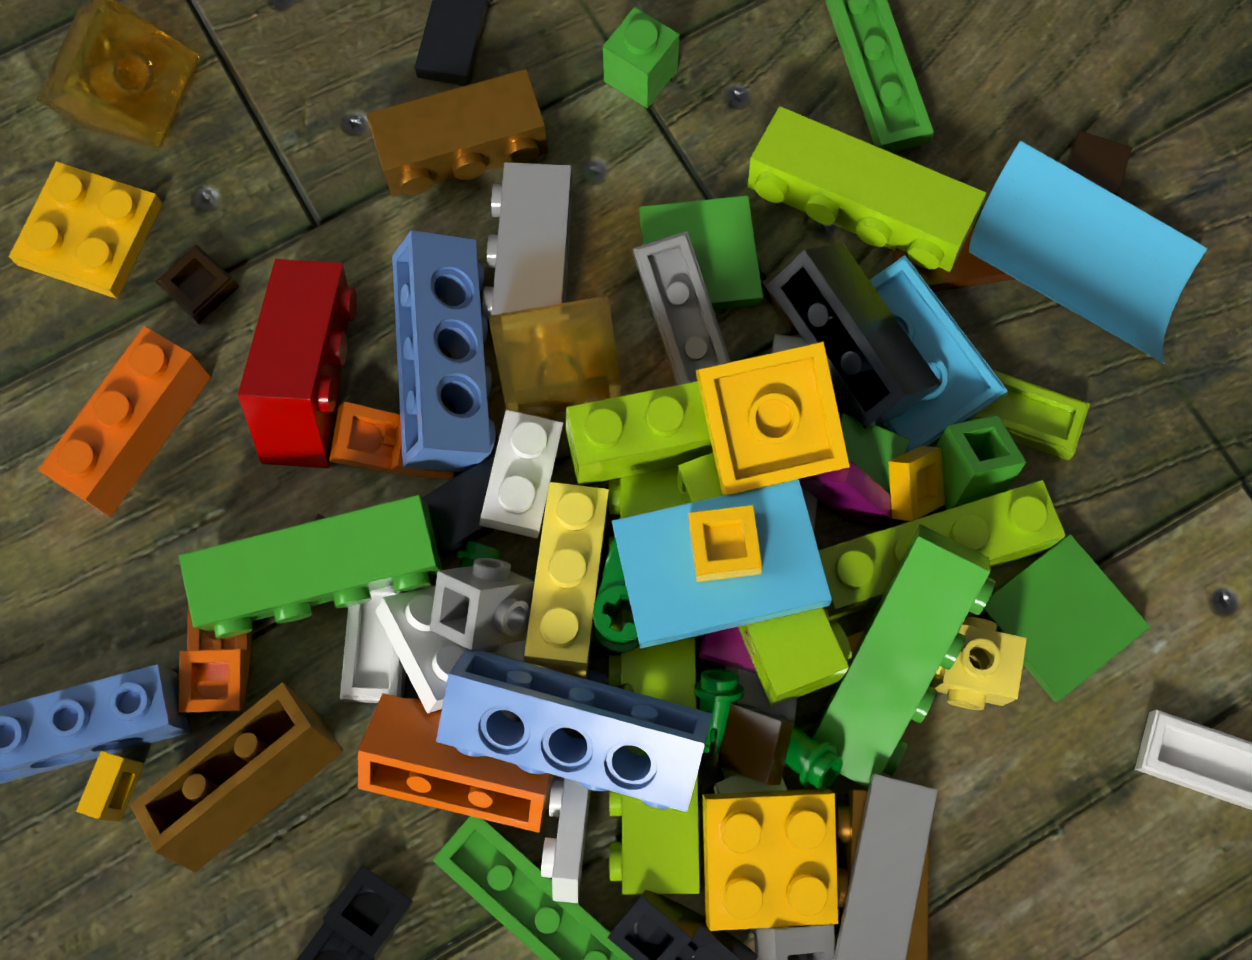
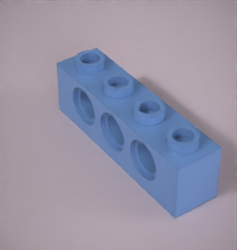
(431, 433)
(604, 714)
(89, 719)

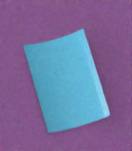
(1085, 248)

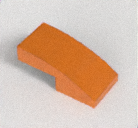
(372, 441)
(213, 671)

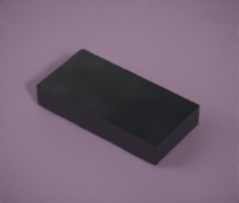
(451, 40)

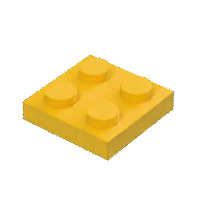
(86, 230)
(772, 418)
(770, 859)

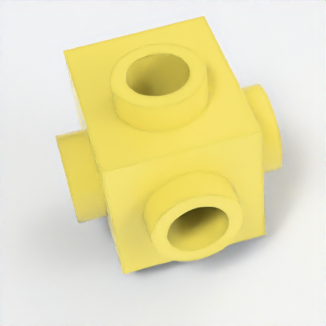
(995, 671)

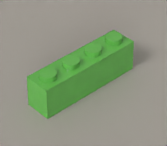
(311, 565)
(901, 652)

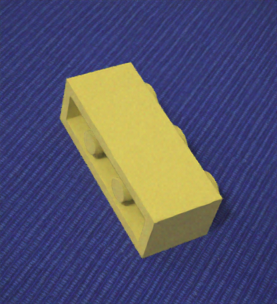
(567, 578)

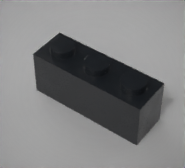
(864, 343)

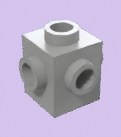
(482, 605)

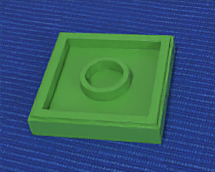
(721, 242)
(1068, 615)

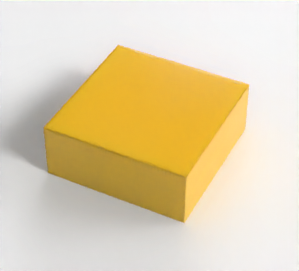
(916, 483)
(725, 543)
(110, 787)

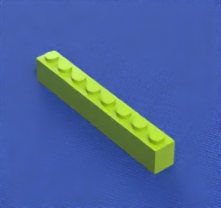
(657, 844)

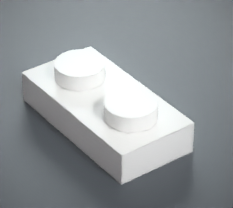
(521, 474)
(422, 652)
(564, 855)

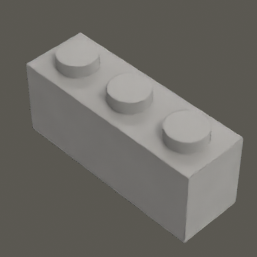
(531, 238)

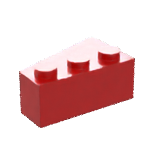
(298, 362)

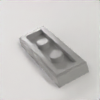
(680, 306)
(886, 871)

